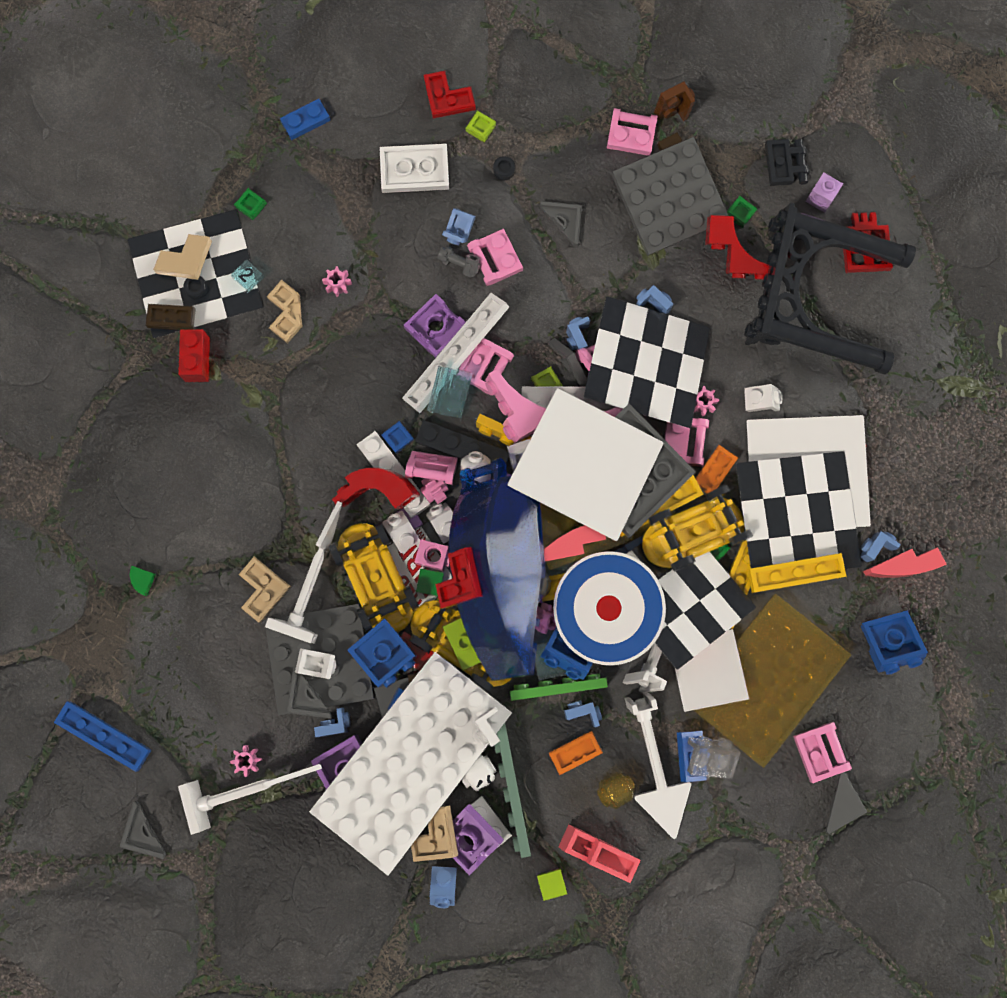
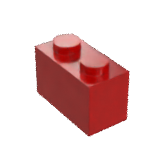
(194, 355)

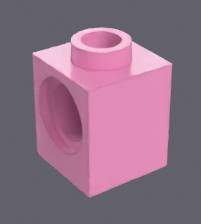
(425, 548)

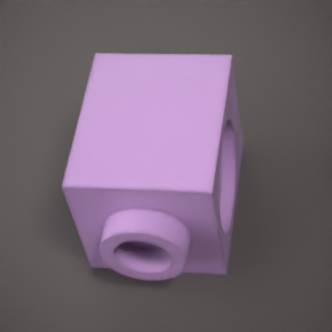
(824, 192)

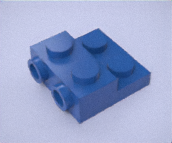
(894, 642)
(383, 654)
(559, 654)

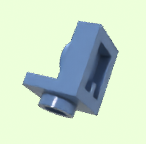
(330, 728)

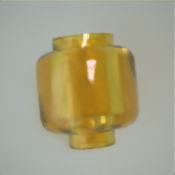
(616, 790)

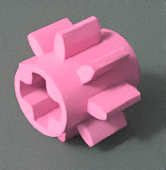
(332, 278)
(708, 397)
(434, 490)
(546, 616)
(252, 760)

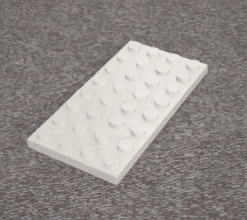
(408, 764)

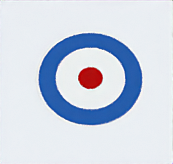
(609, 608)

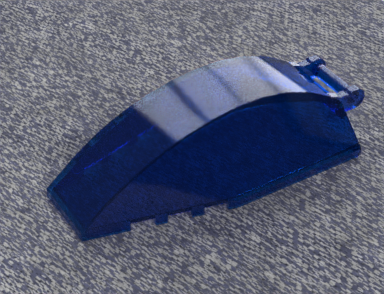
(509, 561)

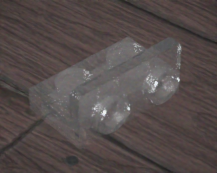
(713, 757)

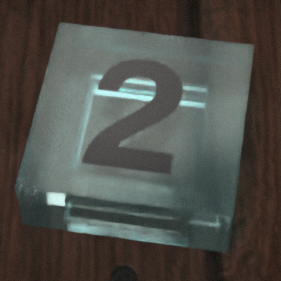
(247, 276)

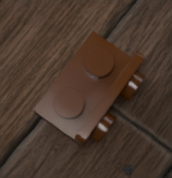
(675, 100)

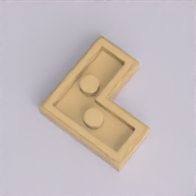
(184, 264)
(269, 589)
(440, 841)

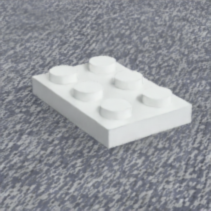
(414, 168)

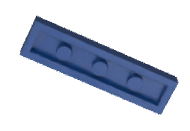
(102, 736)

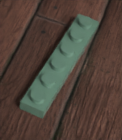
(511, 794)

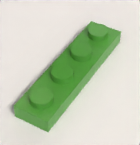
(568, 685)

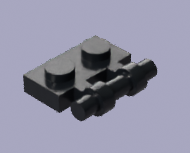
(780, 162)

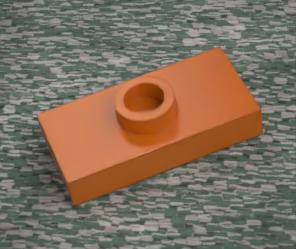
(715, 469)
(575, 752)

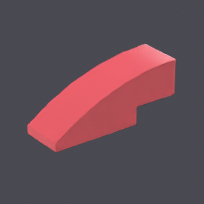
(571, 543)
(907, 564)
(599, 853)

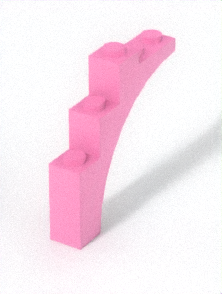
(521, 412)

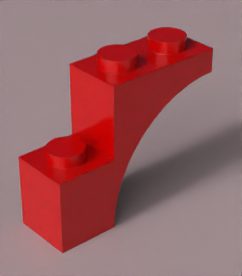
(739, 263)

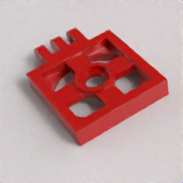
(868, 227)

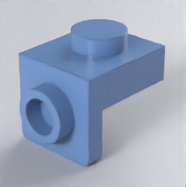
(459, 227)
(659, 300)
(576, 339)
(872, 546)
(576, 709)
(443, 886)

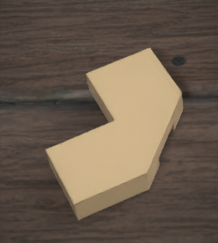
(290, 320)

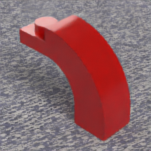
(392, 484)

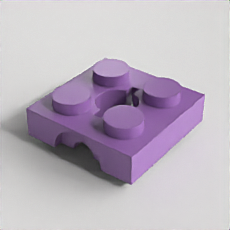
(432, 311)
(484, 838)

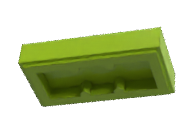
(461, 644)

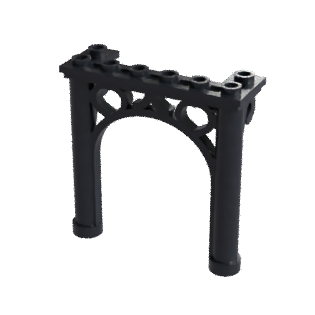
(792, 226)

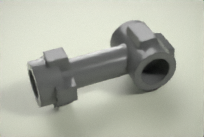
(470, 264)

